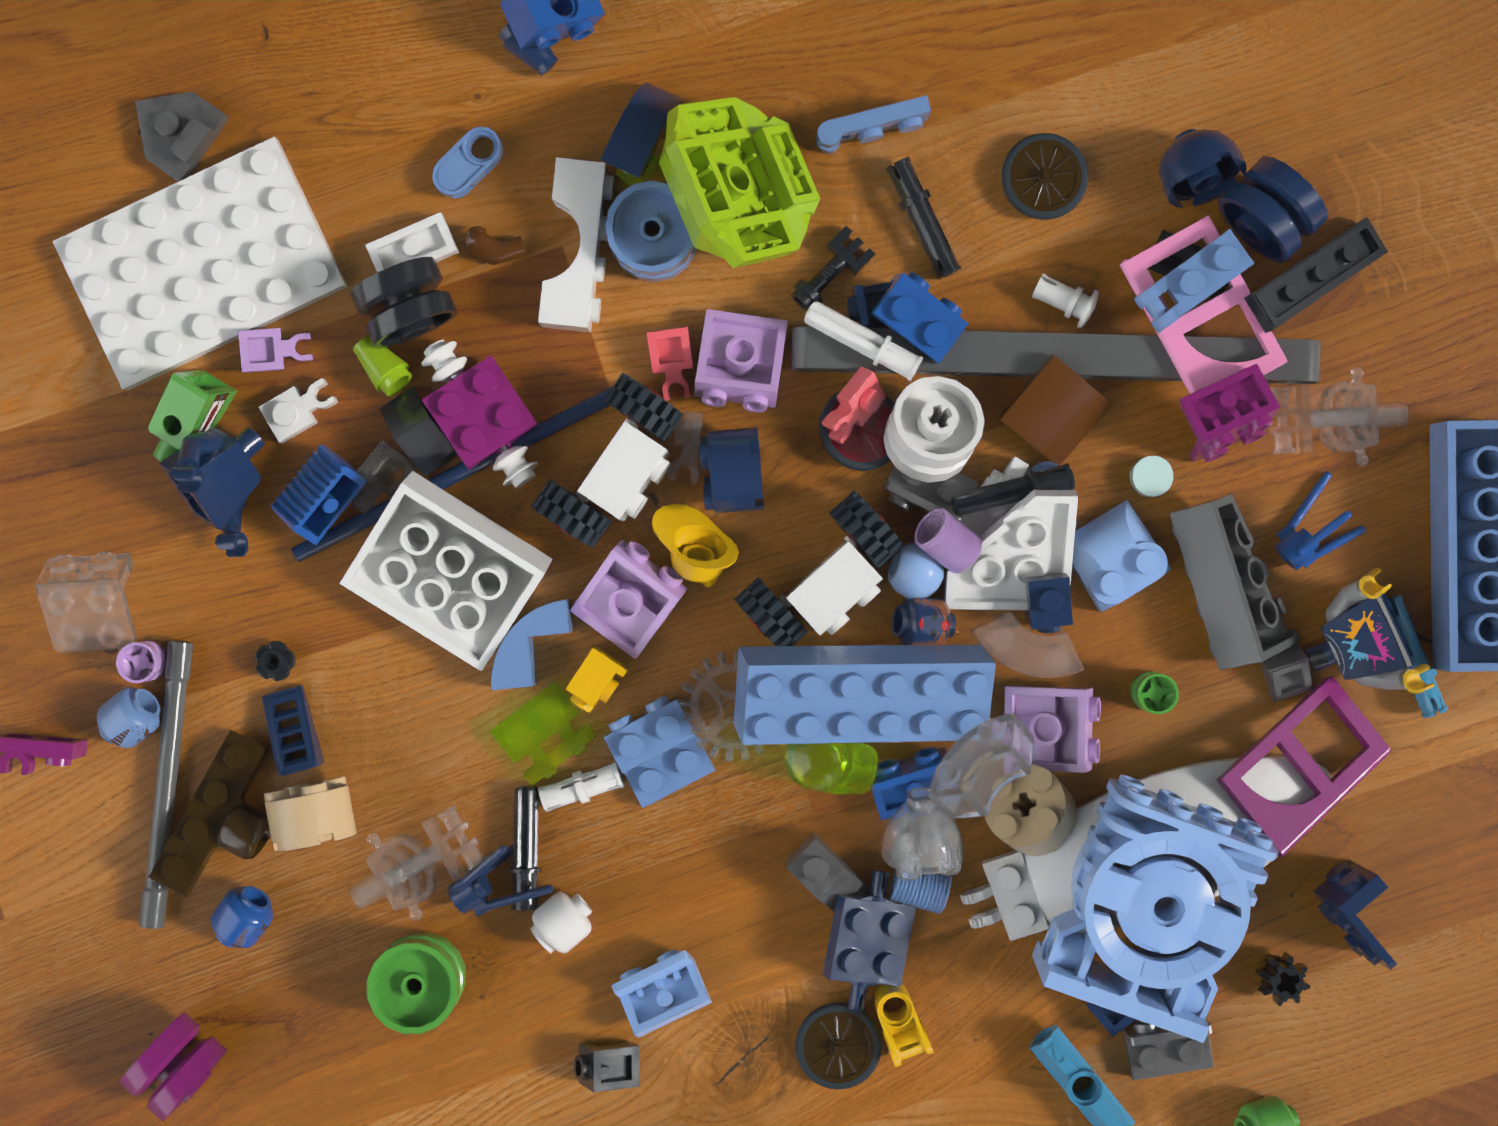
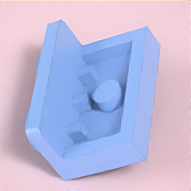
(661, 992)

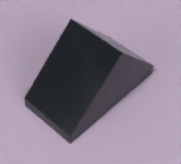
(417, 432)

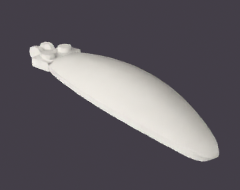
(1039, 887)

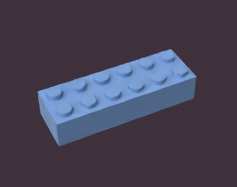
(1464, 545)
(861, 693)

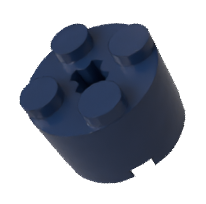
(734, 470)

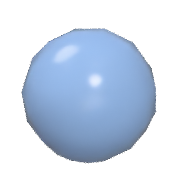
(914, 572)

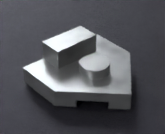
(178, 131)

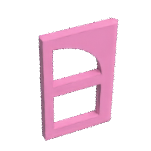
(1193, 367)

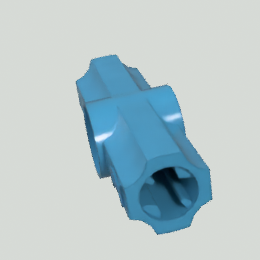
(1067, 1065)

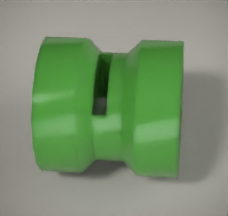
(1159, 697)

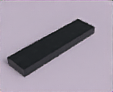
(1315, 275)

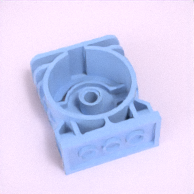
(1182, 944)

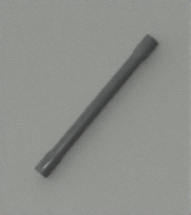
(177, 676)

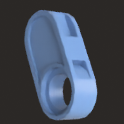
(460, 170)

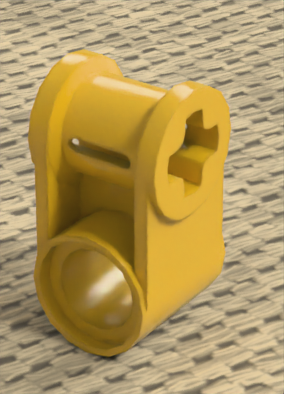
(901, 1029)

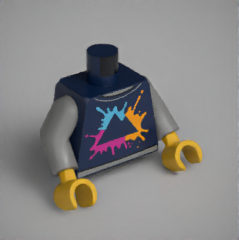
(1367, 640)

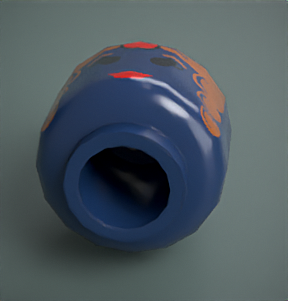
(923, 621)

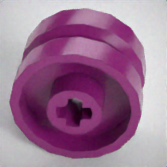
(173, 1066)

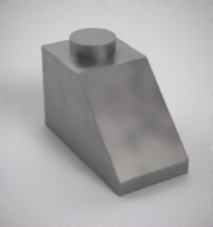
(824, 872)

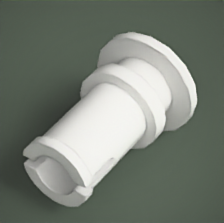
(1066, 299)

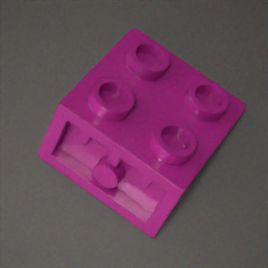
(1229, 413)

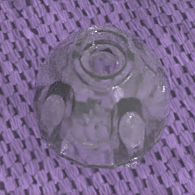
(922, 839)

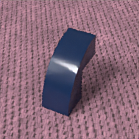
(640, 129)

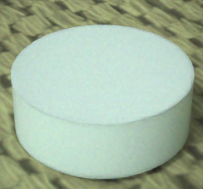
(1151, 476)

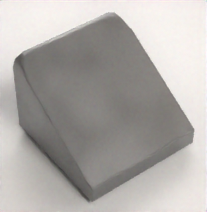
(1287, 673)

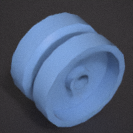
(626, 229)

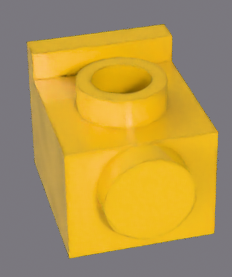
(595, 679)

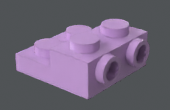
(740, 360)
(629, 597)
(1060, 724)

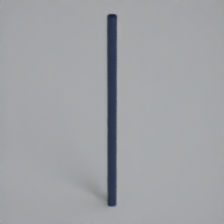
(455, 474)

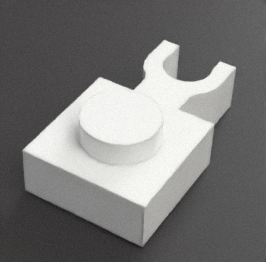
(292, 412)

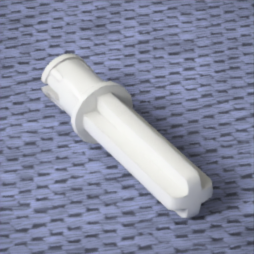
(863, 340)

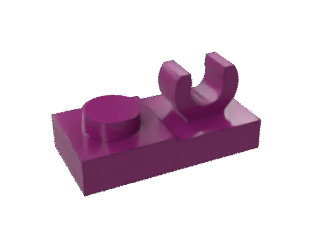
(55, 750)

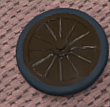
(1044, 176)
(838, 1046)

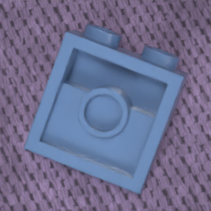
(657, 751)

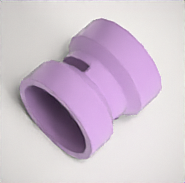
(134, 660)

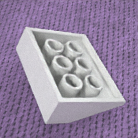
(446, 570)

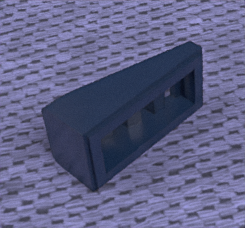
(280, 749)

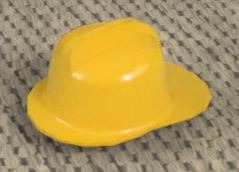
(695, 543)

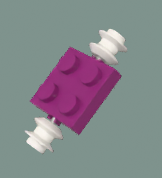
(479, 413)

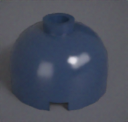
(1200, 166)

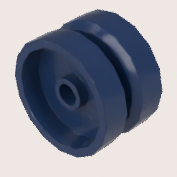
(1273, 209)

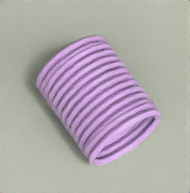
(948, 540)

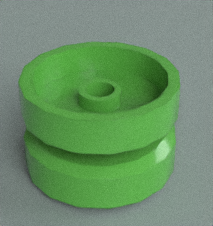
(401, 1002)

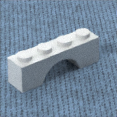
(570, 298)

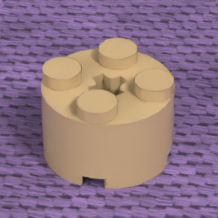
(310, 814)
(1048, 821)

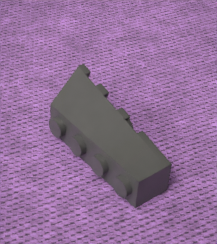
(1230, 584)

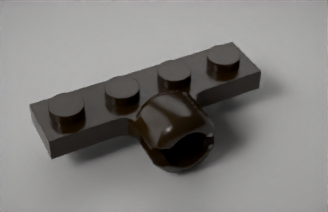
(216, 817)

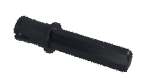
(1012, 490)
(525, 845)

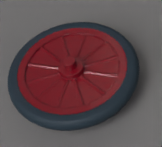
(865, 444)

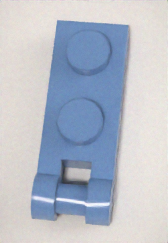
(872, 123)
(1195, 279)

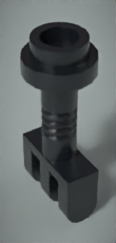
(844, 257)

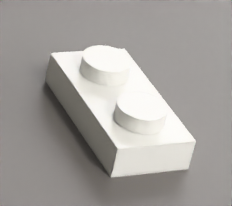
(422, 239)

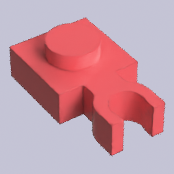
(671, 353)
(857, 403)

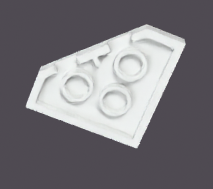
(1024, 543)

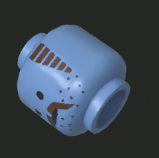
(128, 717)

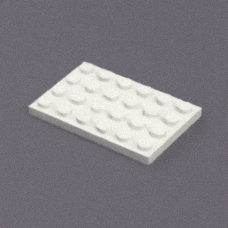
(200, 263)

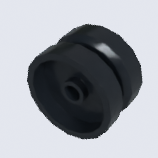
(403, 302)

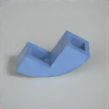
(515, 657)

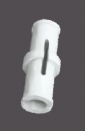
(581, 787)

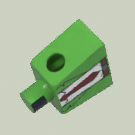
(188, 406)

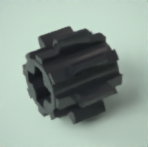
(1271, 979)

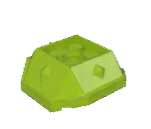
(737, 180)

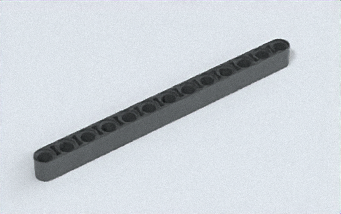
(1086, 354)

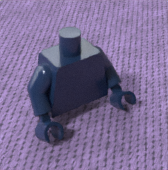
(216, 479)

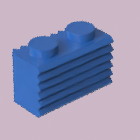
(318, 494)

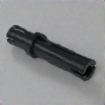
(916, 203)

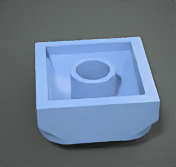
(1116, 557)

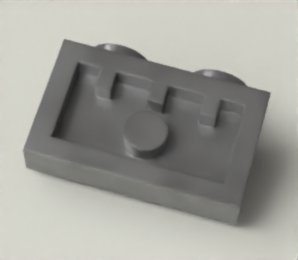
(923, 495)
(1162, 1052)

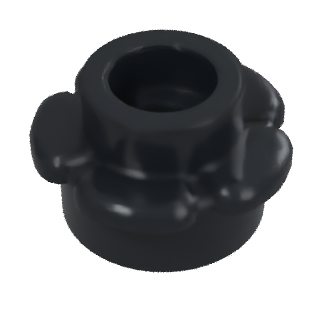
(285, 658)

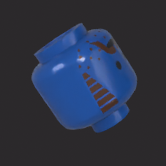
(242, 917)

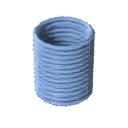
(926, 892)

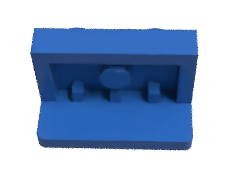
(919, 316)
(898, 777)

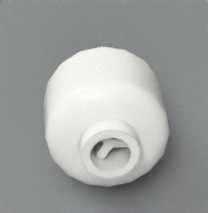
(561, 922)

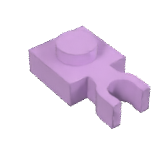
(265, 350)

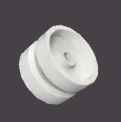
(933, 429)

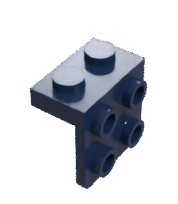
(1343, 896)

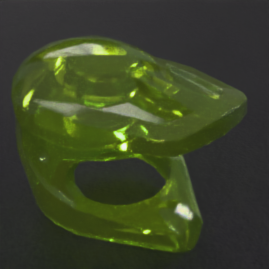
(832, 767)

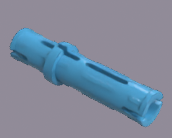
(1431, 699)

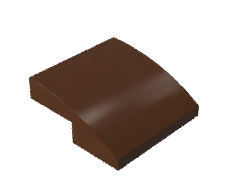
(1055, 410)

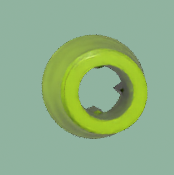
(383, 367)

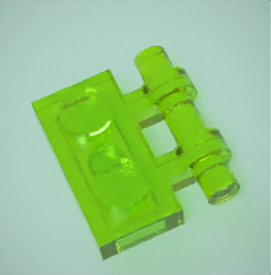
(536, 722)

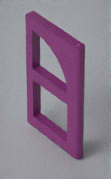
(1291, 822)

